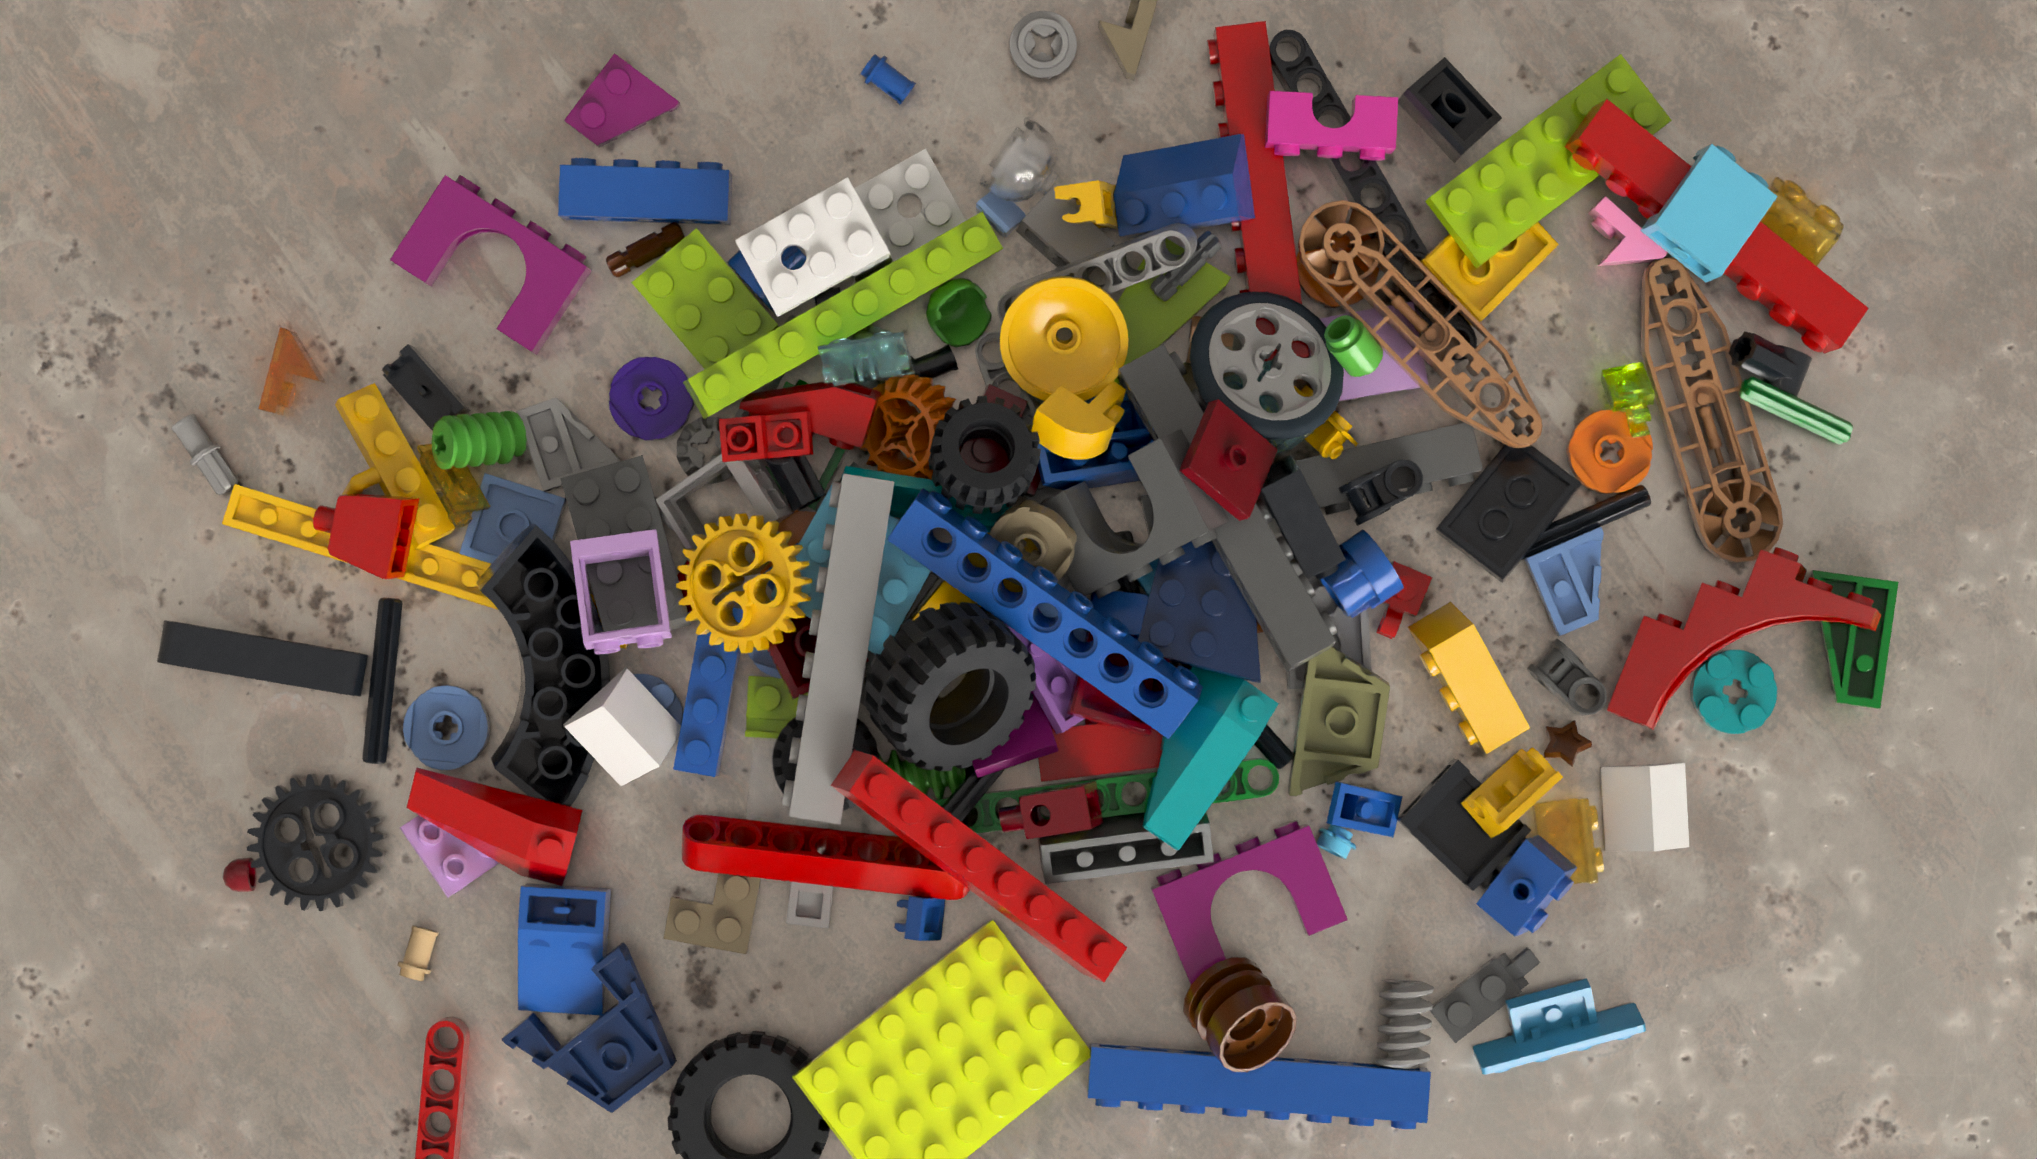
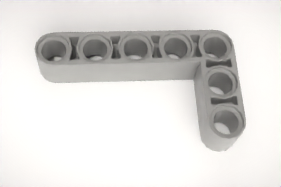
(1115, 264)

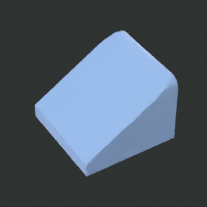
(1001, 214)

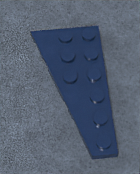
(1202, 616)

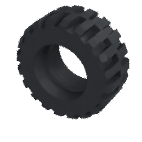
(924, 661)
(726, 1060)

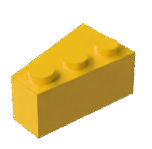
(1468, 678)

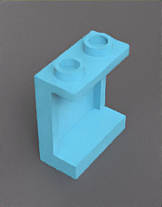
(1710, 213)

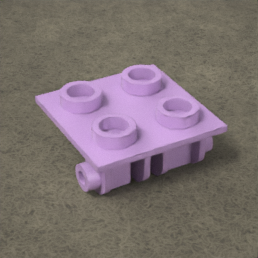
(445, 856)

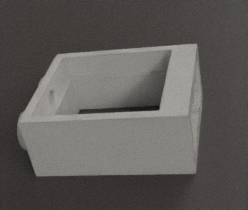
(752, 479)

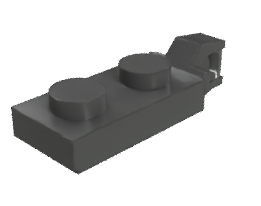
(1483, 993)

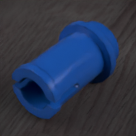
(887, 78)

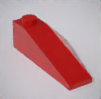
(511, 828)

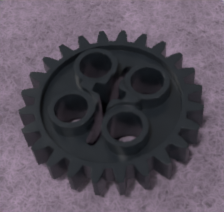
(280, 855)

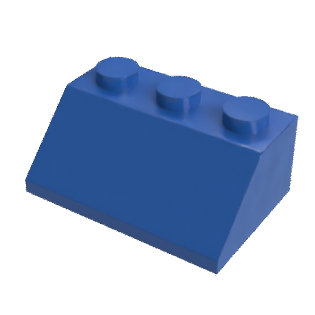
(1184, 184)

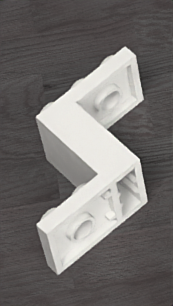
(849, 231)

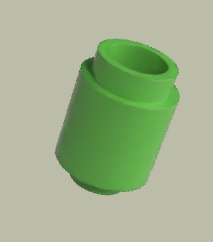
(1353, 346)

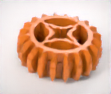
(901, 427)

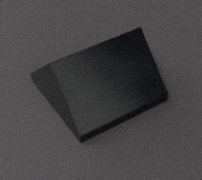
(1449, 109)

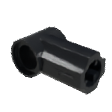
(1770, 362)
(796, 481)

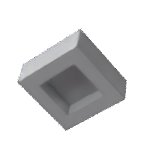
(809, 905)

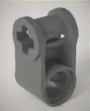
(1567, 678)

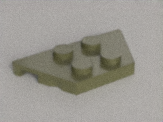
(1337, 721)

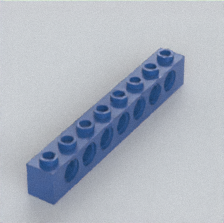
(1054, 635)

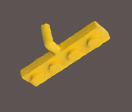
(391, 462)

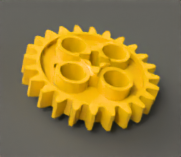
(761, 616)

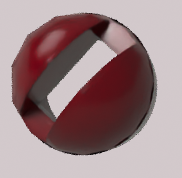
(240, 876)

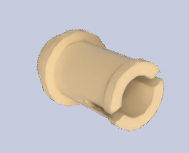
(418, 953)

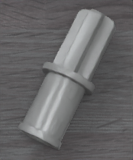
(205, 454)

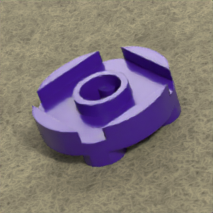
(626, 397)

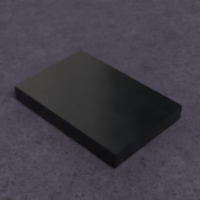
(1508, 508)

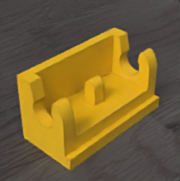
(1095, 201)
(1511, 791)

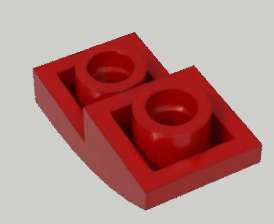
(766, 436)

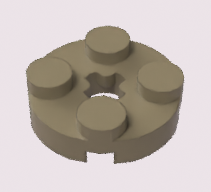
(1044, 526)

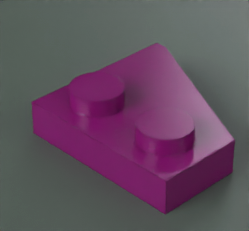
(618, 103)

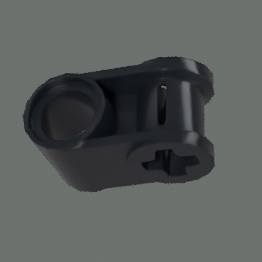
(1379, 490)

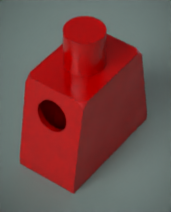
(370, 531)

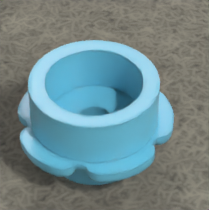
(1336, 841)

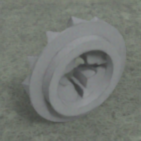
(1043, 24)
(699, 432)

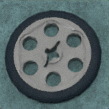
(1292, 323)

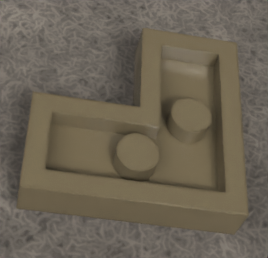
(717, 925)

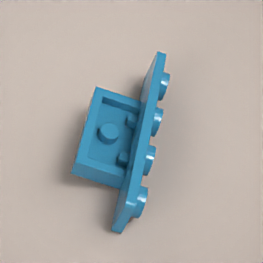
(1555, 1024)

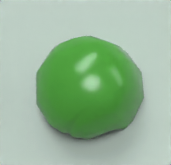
(958, 312)

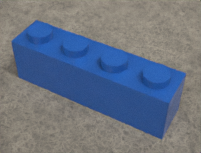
(645, 193)

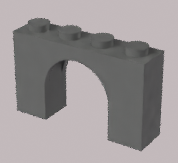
(1179, 511)

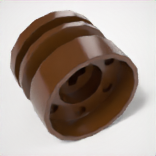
(1239, 1014)

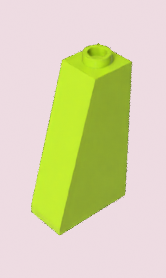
(1155, 321)

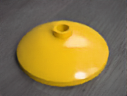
(1042, 360)

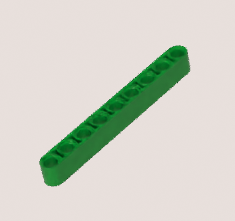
(1112, 788)

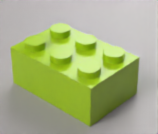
(703, 301)

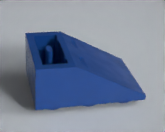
(558, 944)

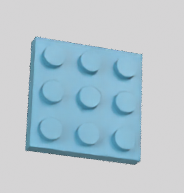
(898, 583)

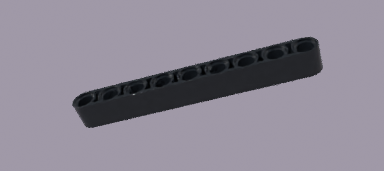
(1367, 176)

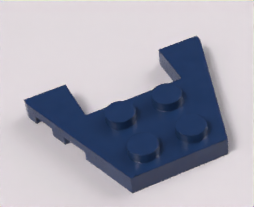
(616, 1051)

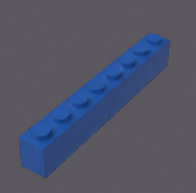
(1278, 1088)

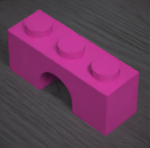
(1294, 127)

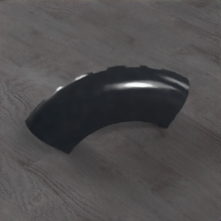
(539, 600)

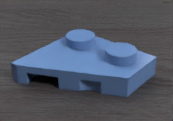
(1570, 580)

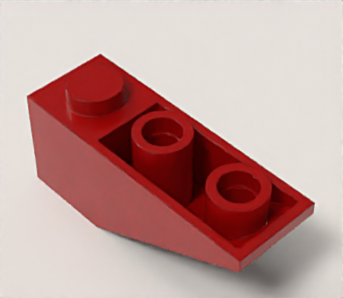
(835, 411)

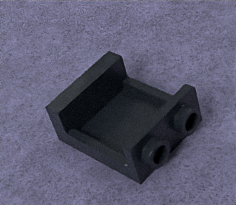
(1453, 834)

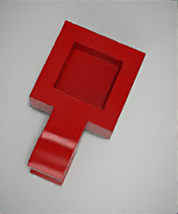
(1405, 601)

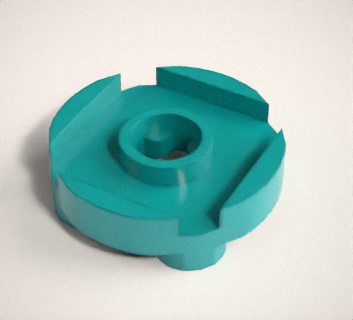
(1754, 678)

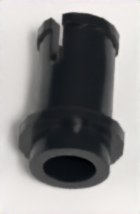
(935, 363)

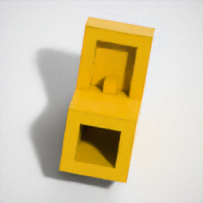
(1078, 428)

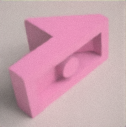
(1633, 244)

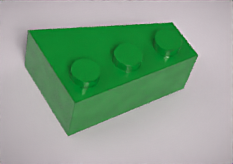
(1857, 654)

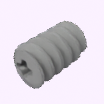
(1405, 1024)

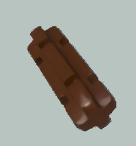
(645, 249)

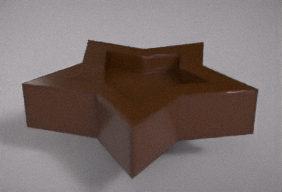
(1565, 743)

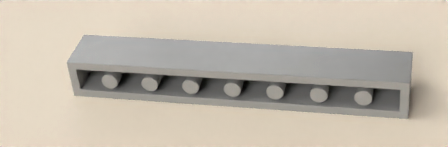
(841, 646)

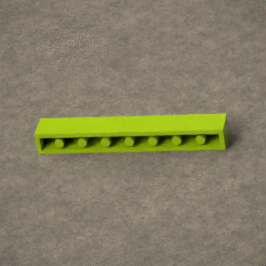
(842, 315)

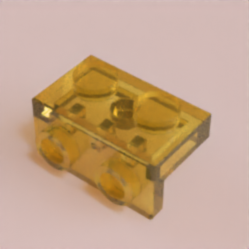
(1801, 222)
(1569, 828)

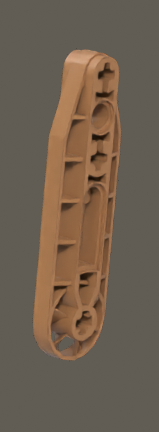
(1437, 342)
(1697, 389)

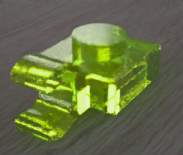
(1630, 390)

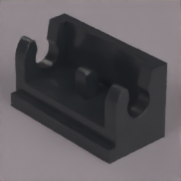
(423, 387)

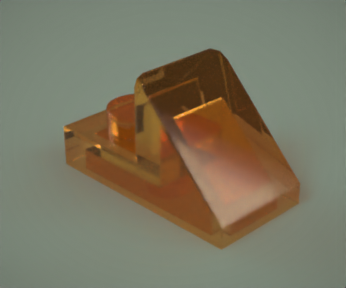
(288, 360)

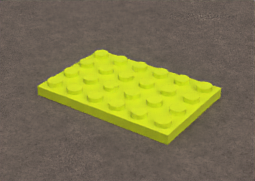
(945, 1057)

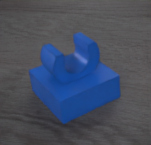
(923, 918)

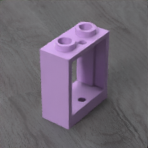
(617, 548)

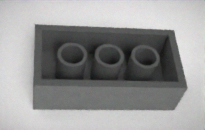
(617, 502)

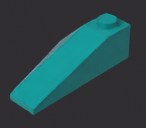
(1204, 753)

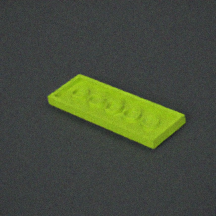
(1533, 169)

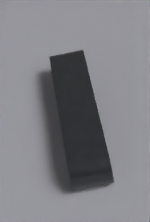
(262, 658)

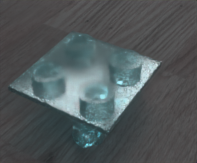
(866, 358)

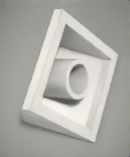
(625, 728)
(1644, 807)

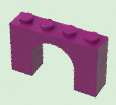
(457, 214)
(1289, 856)

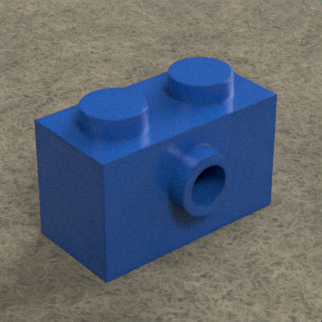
(1528, 886)

